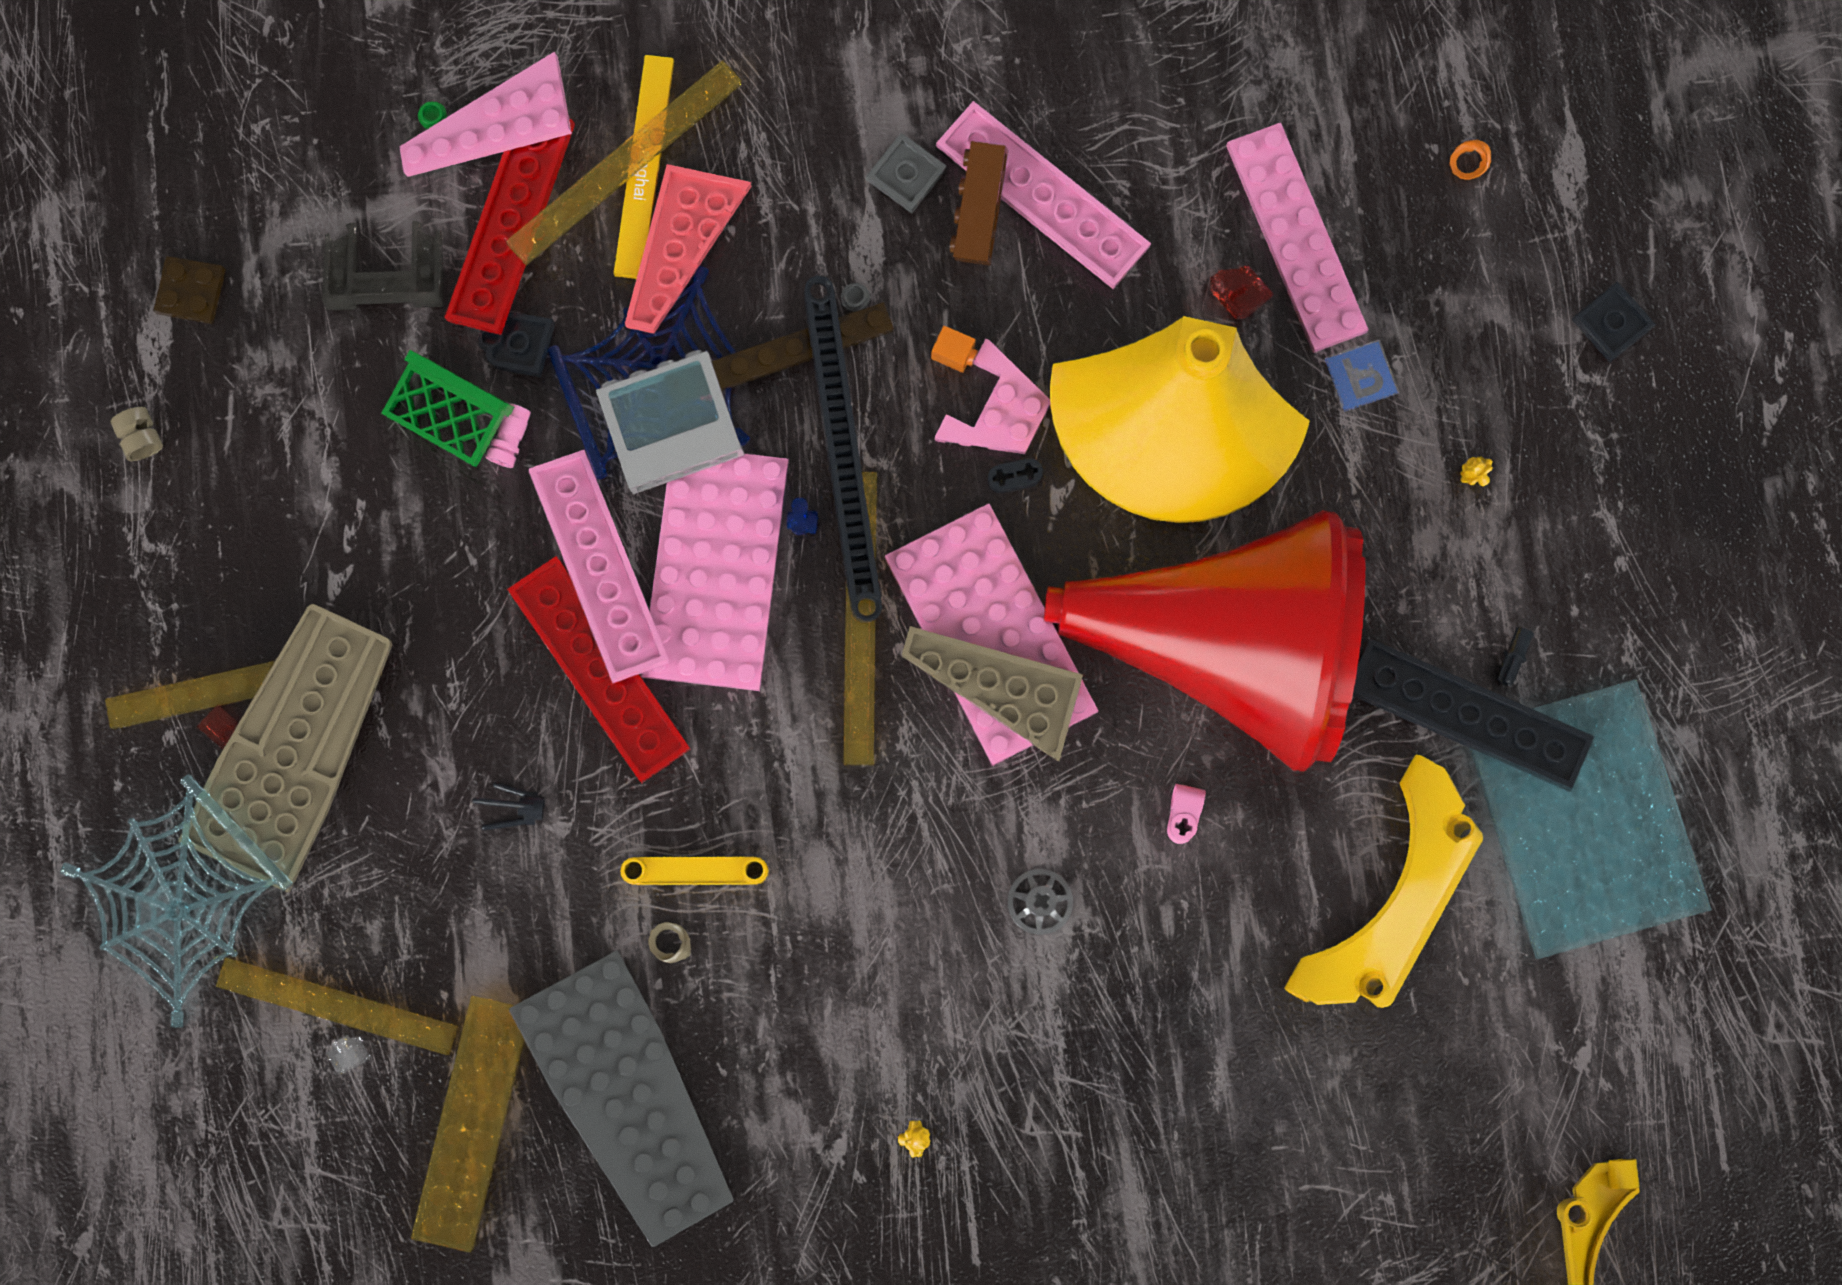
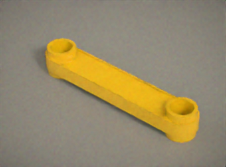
(694, 870)

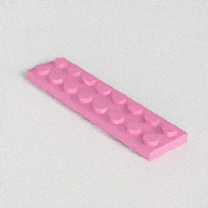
(1051, 199)
(1297, 237)
(598, 566)

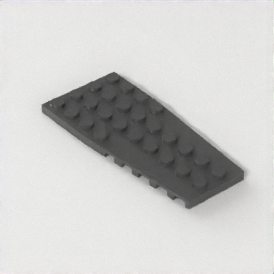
(624, 1096)

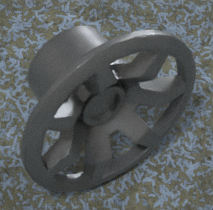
(1040, 901)

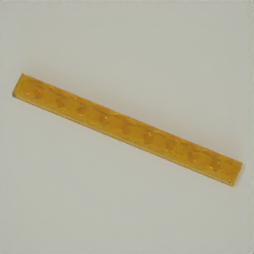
(623, 163)
(861, 662)

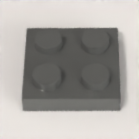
(906, 173)

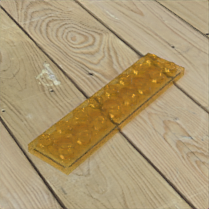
(470, 1127)

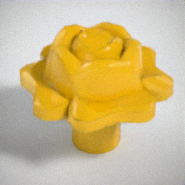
(1476, 471)
(915, 1138)

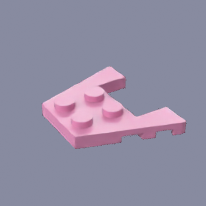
(1010, 413)

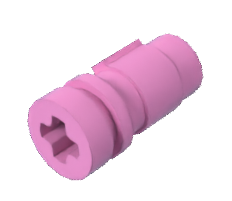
(508, 437)

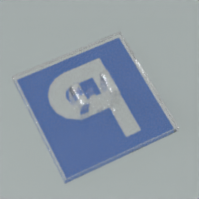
(1362, 375)

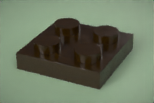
(189, 290)

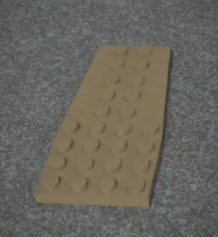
(293, 743)

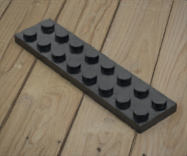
(1471, 715)

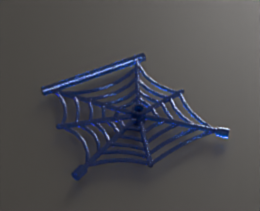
(558, 360)

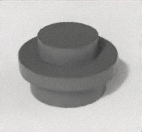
(855, 297)

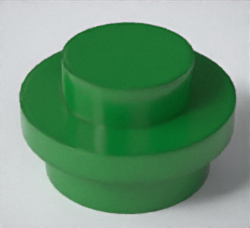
(431, 114)

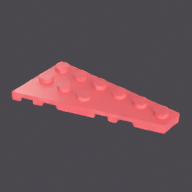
(684, 227)

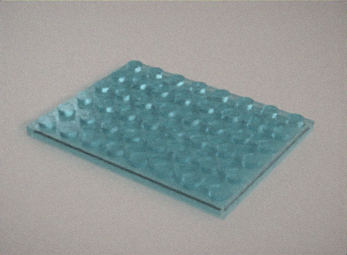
(1610, 848)

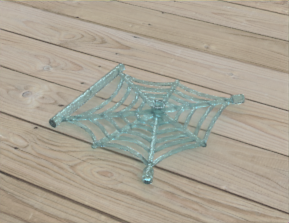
(238, 835)

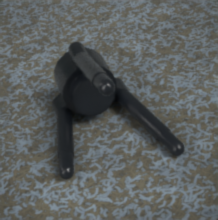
(530, 807)

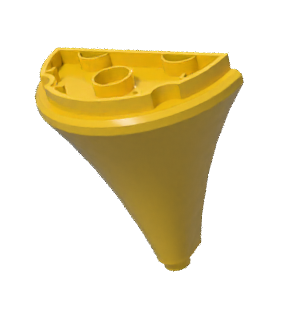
(1175, 423)

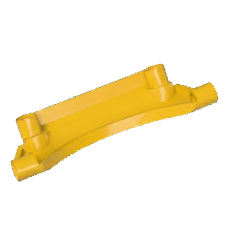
(1394, 938)
(1600, 1197)

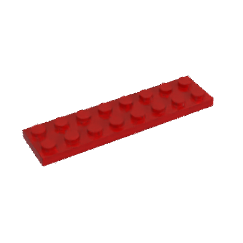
(491, 267)
(622, 708)

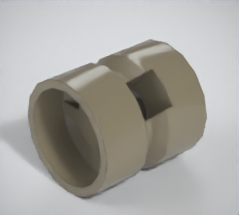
(136, 433)

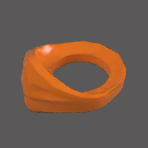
(1470, 146)

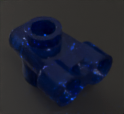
(801, 519)

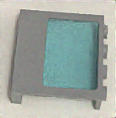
(669, 421)

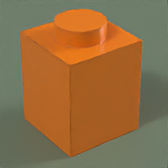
(954, 349)

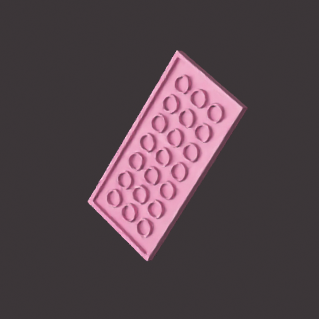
(718, 572)
(975, 590)

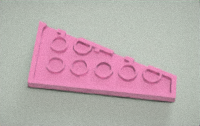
(508, 117)

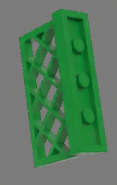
(451, 384)

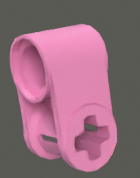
(1186, 808)

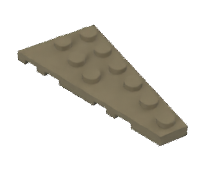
(1013, 690)

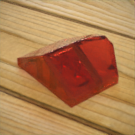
(1239, 291)

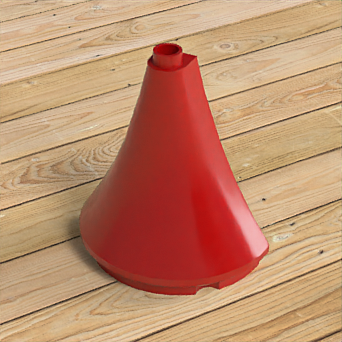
(1246, 631)

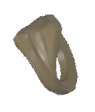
(681, 954)

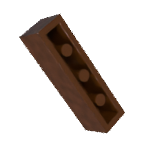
(980, 203)

